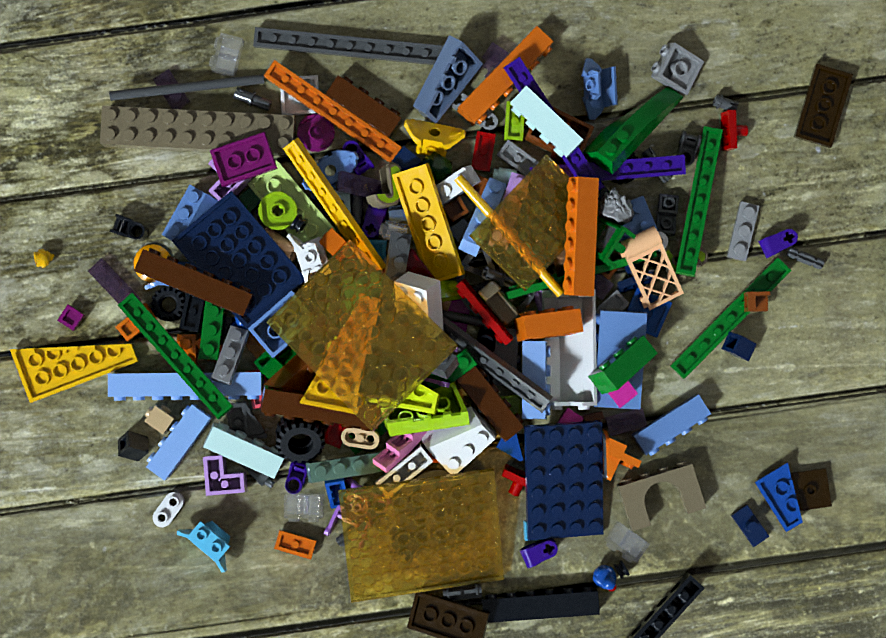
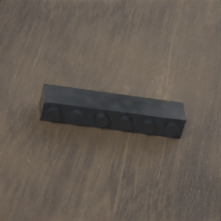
(541, 605)

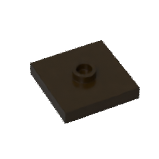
(812, 489)

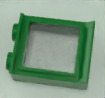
(608, 240)

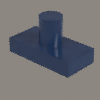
(630, 283)
(749, 525)

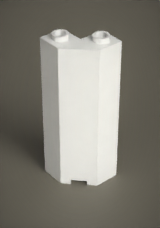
(573, 355)

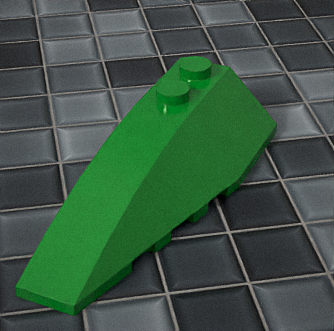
(625, 135)

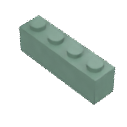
(341, 467)

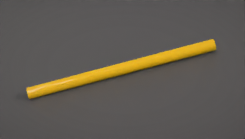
(486, 210)

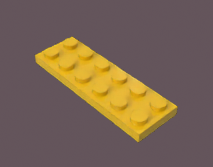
(428, 222)

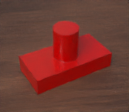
(731, 130)
(516, 476)

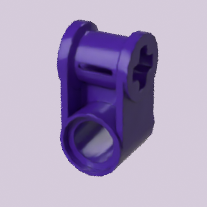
(363, 158)
(373, 218)
(775, 243)
(296, 473)
(535, 554)

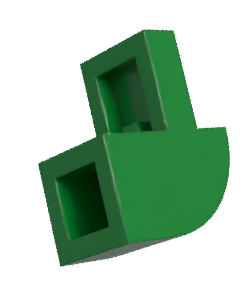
(269, 365)

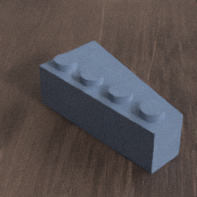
(447, 79)

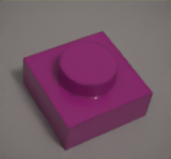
(71, 317)

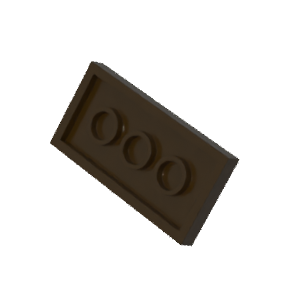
(823, 105)
(446, 618)

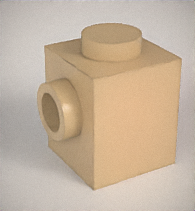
(160, 418)

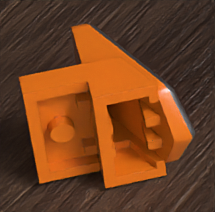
(612, 454)

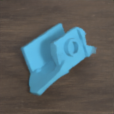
(210, 540)

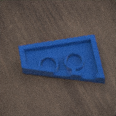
(781, 496)

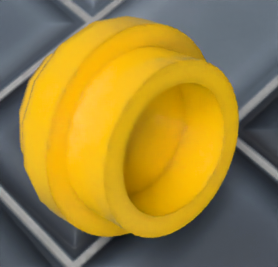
(43, 258)

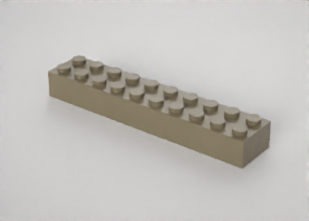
(190, 129)

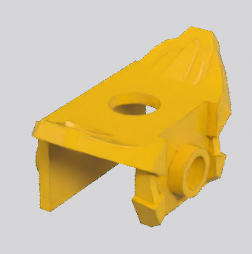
(433, 136)

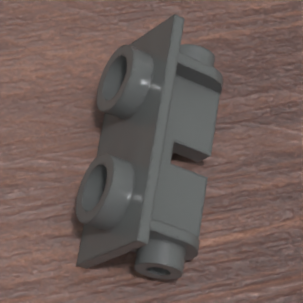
(463, 592)

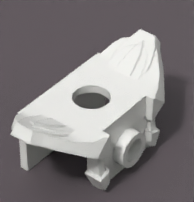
(309, 254)

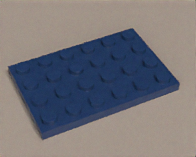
(239, 249)
(564, 480)

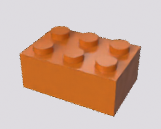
(548, 323)

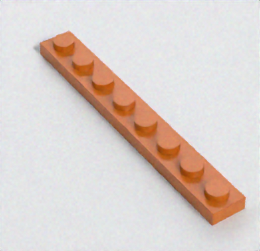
(332, 111)

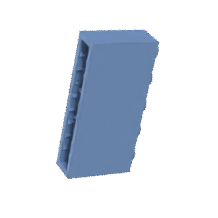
(614, 330)

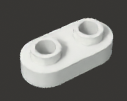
(168, 510)

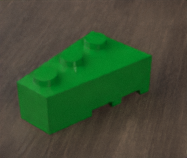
(623, 365)

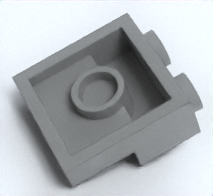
(676, 68)

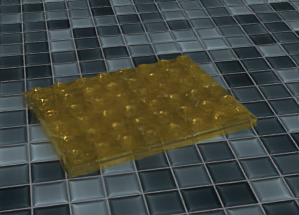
(362, 335)
(421, 534)

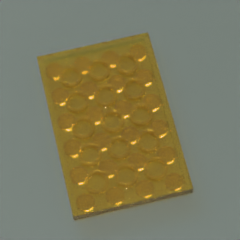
(528, 224)

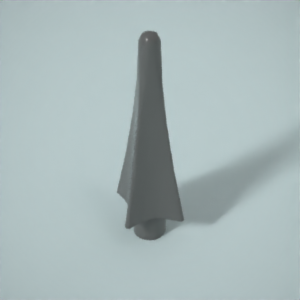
(259, 477)

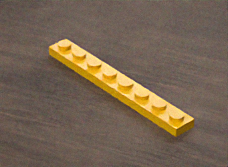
(330, 200)

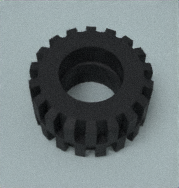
(299, 449)

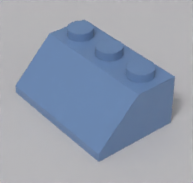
(191, 207)
(265, 334)

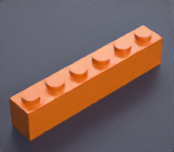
(498, 83)
(581, 236)

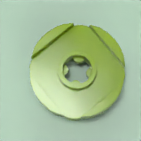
(270, 219)

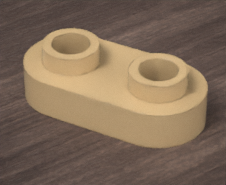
(361, 438)

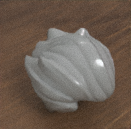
(615, 207)

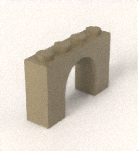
(634, 491)

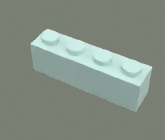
(546, 121)
(243, 449)

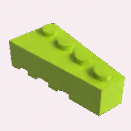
(449, 413)

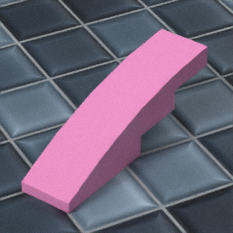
(396, 450)

